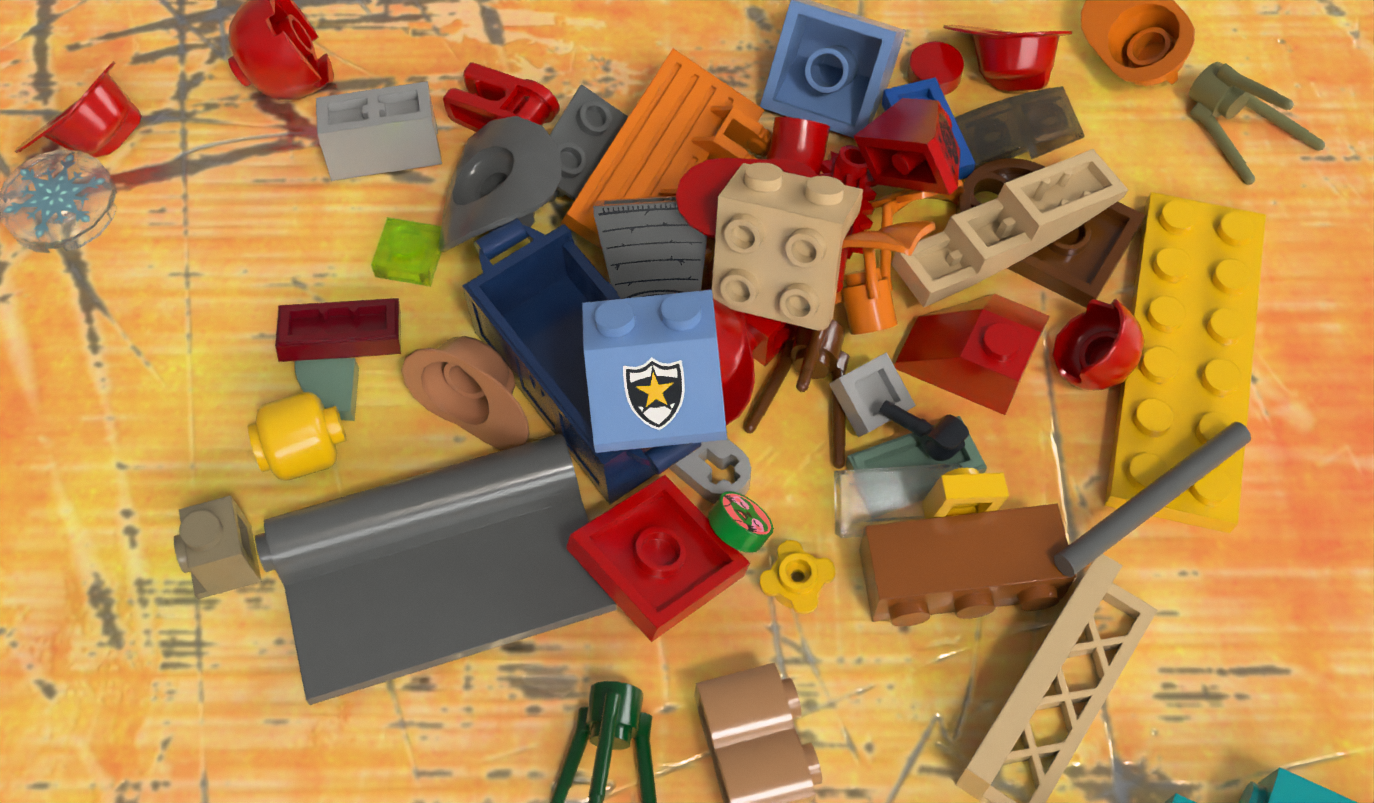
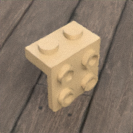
(782, 243)

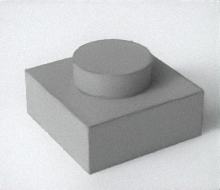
(865, 391)

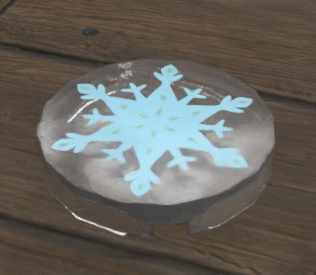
(58, 201)

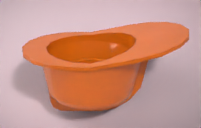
(1139, 38)

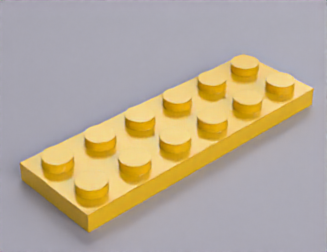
(1195, 370)

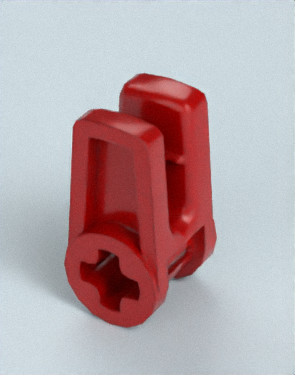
(498, 96)

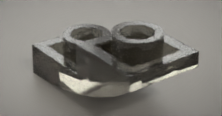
(1020, 124)

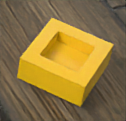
(965, 492)

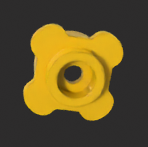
(800, 595)

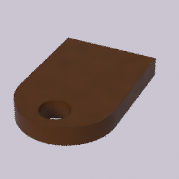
(1075, 263)

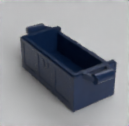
(534, 319)

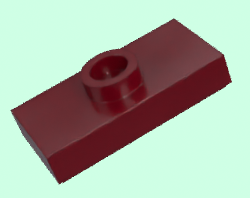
(338, 329)

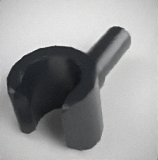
(940, 440)

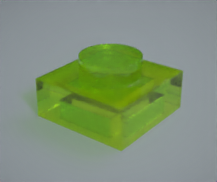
(407, 252)

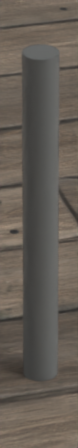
(1151, 499)

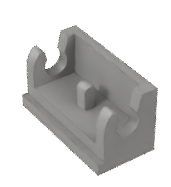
(378, 131)

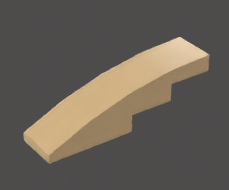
(1009, 228)

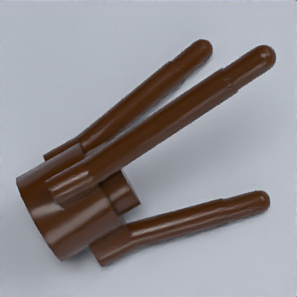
(813, 356)

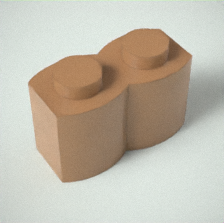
(754, 737)

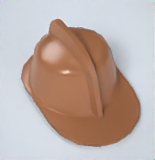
(469, 387)

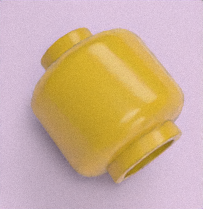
(296, 436)

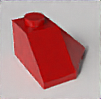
(974, 349)

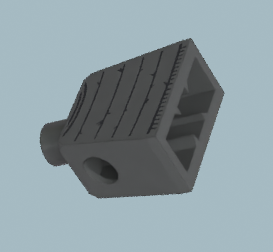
(649, 247)

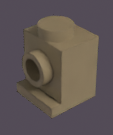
(216, 547)

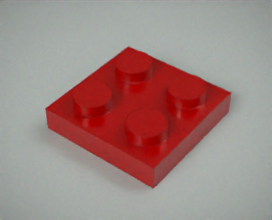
(657, 557)

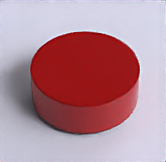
(937, 61)

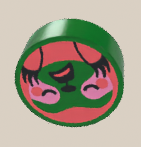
(740, 522)

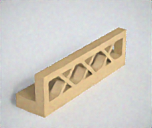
(1047, 668)

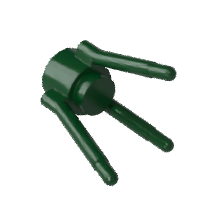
(610, 723)

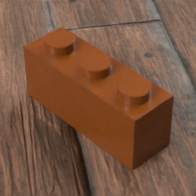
(964, 564)

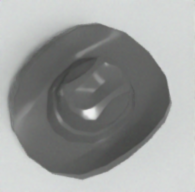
(500, 176)

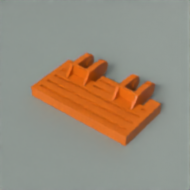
(665, 135)

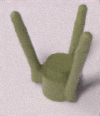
(1225, 93)

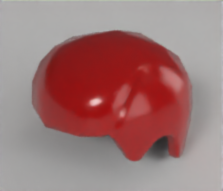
(1099, 346)

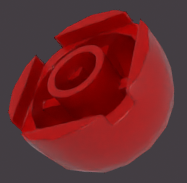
(276, 50)

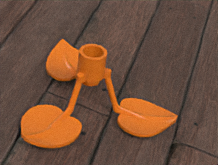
(868, 291)

